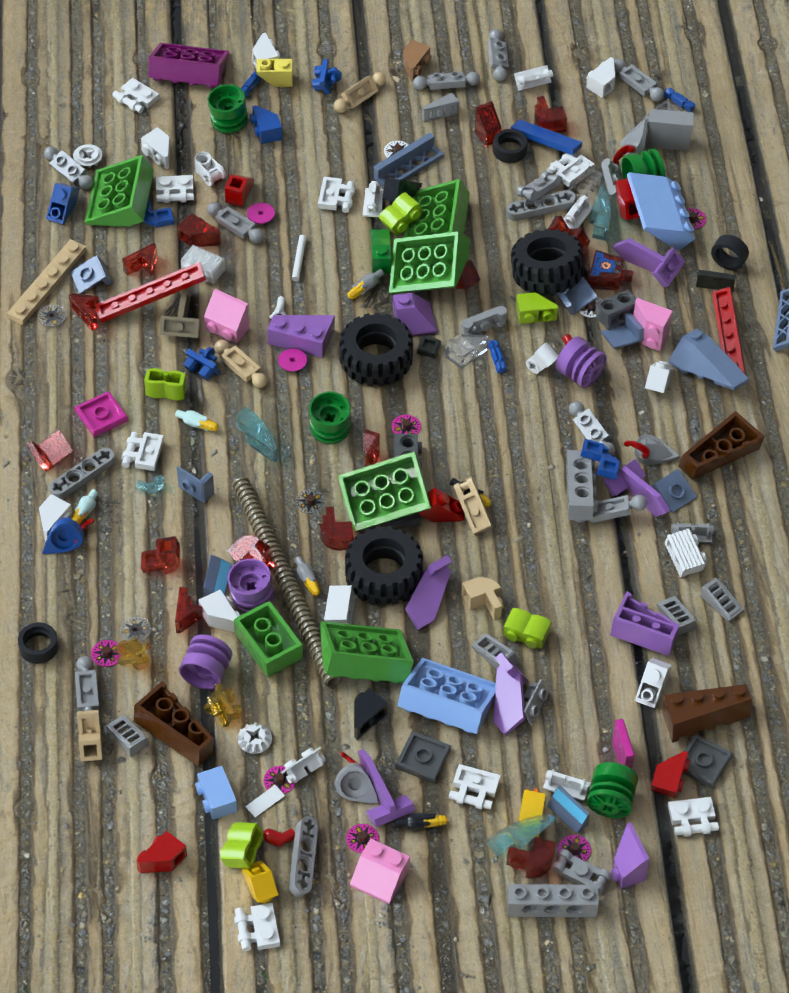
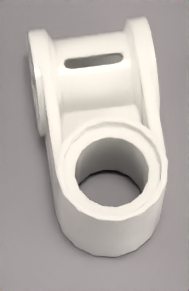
(208, 168)
(541, 359)

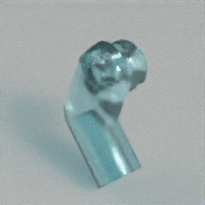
(156, 485)

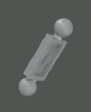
(498, 55)
(447, 80)
(638, 80)
(68, 167)
(235, 222)
(589, 425)
(617, 507)
(86, 685)

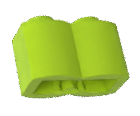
(400, 214)
(165, 384)
(527, 628)
(241, 845)

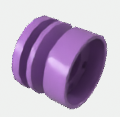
(581, 362)
(250, 584)
(205, 662)

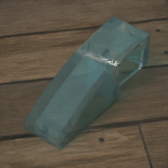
(601, 215)
(256, 433)
(519, 833)

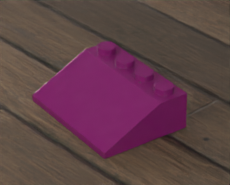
(187, 64)

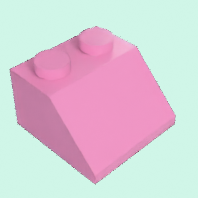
(227, 316)
(655, 321)
(380, 871)

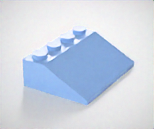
(662, 209)
(447, 695)

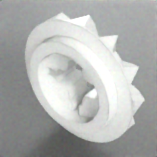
(87, 150)
(257, 745)

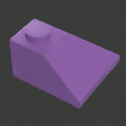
(414, 313)
(631, 860)

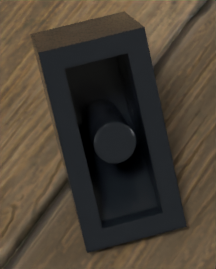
(395, 187)
(368, 711)

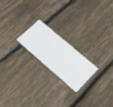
(265, 801)

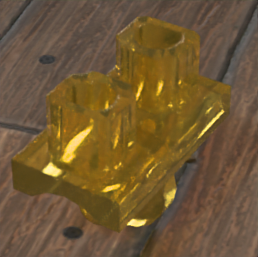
(133, 653)
(219, 705)

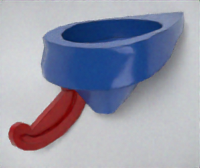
(65, 536)

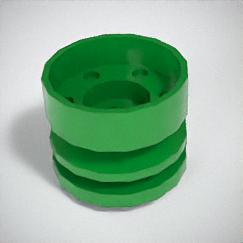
(227, 108)
(646, 162)
(330, 417)
(612, 790)

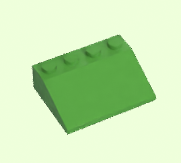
(120, 193)
(443, 209)
(428, 262)
(384, 491)
(365, 652)

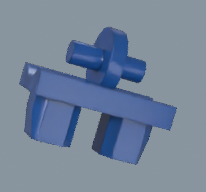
(325, 77)
(208, 367)

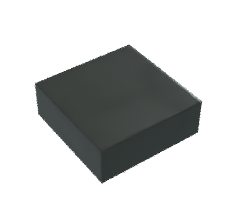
(428, 347)

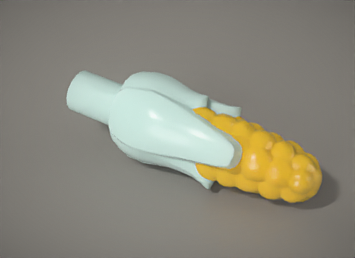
(197, 420)
(85, 506)

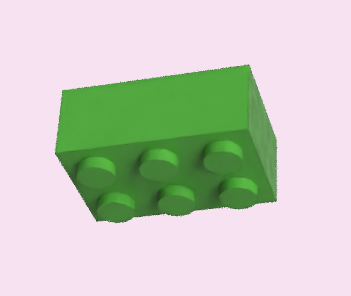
(268, 639)

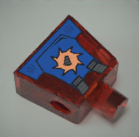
(608, 272)

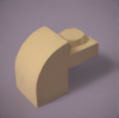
(483, 592)
(89, 735)

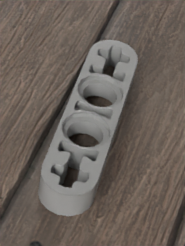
(565, 198)
(79, 471)
(307, 858)

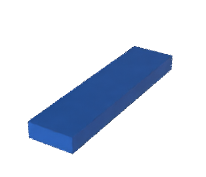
(548, 137)

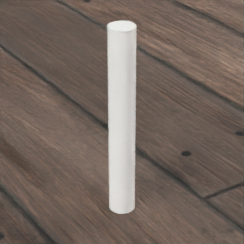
(299, 258)

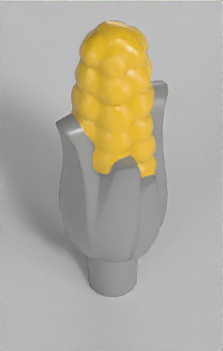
(365, 284)
(307, 576)

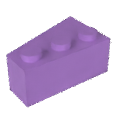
(302, 332)
(643, 626)

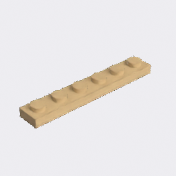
(46, 282)

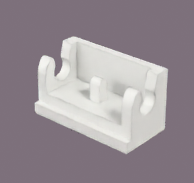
(340, 604)

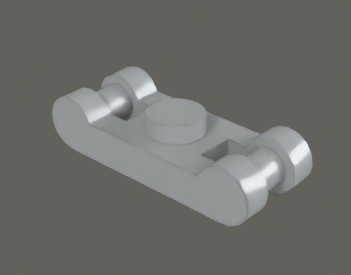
(611, 174)
(539, 186)
(484, 321)
(580, 871)

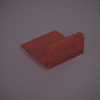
(371, 446)
(51, 450)

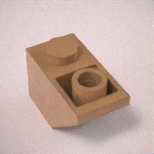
(415, 58)

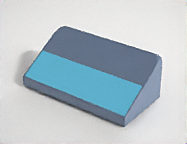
(216, 575)
(569, 810)

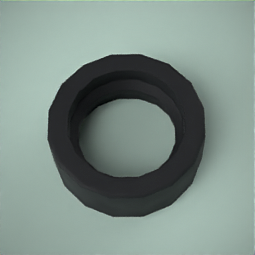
(510, 135)
(725, 260)
(37, 629)

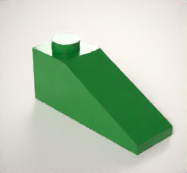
(381, 250)

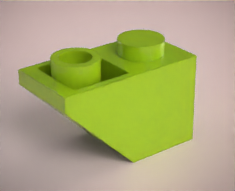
(535, 308)

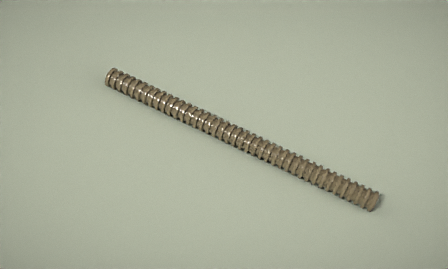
(283, 575)

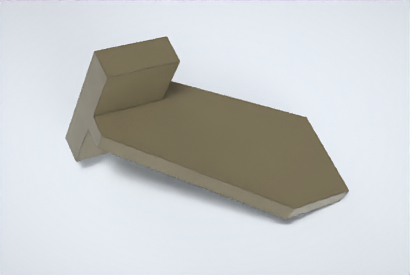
(181, 325)

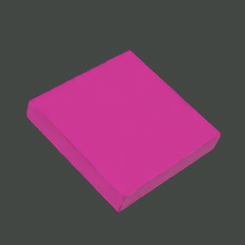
(101, 414)
(622, 744)

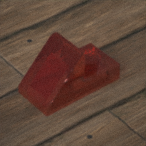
(143, 258)
(85, 308)
(186, 612)

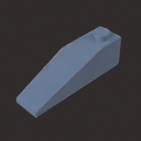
(703, 357)

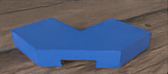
(158, 217)
(597, 451)

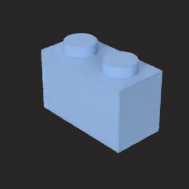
(217, 793)

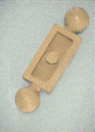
(359, 92)
(241, 363)

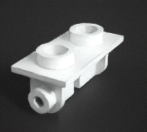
(533, 77)
(373, 200)
(578, 213)
(310, 759)
(575, 787)

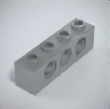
(580, 486)
(552, 900)

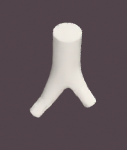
(279, 308)

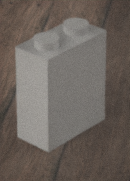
(669, 129)

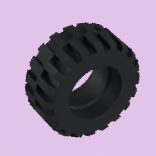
(547, 261)
(381, 331)
(383, 544)

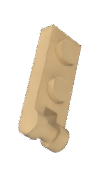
(473, 506)

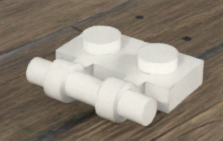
(139, 93)
(573, 169)
(174, 188)
(330, 192)
(148, 452)
(476, 781)
(693, 811)
(264, 924)

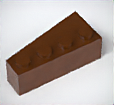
(721, 446)
(705, 709)
(172, 724)

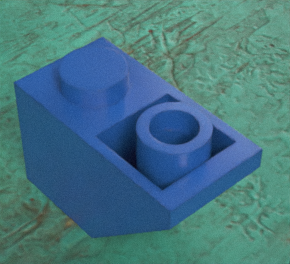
(266, 125)
(62, 202)

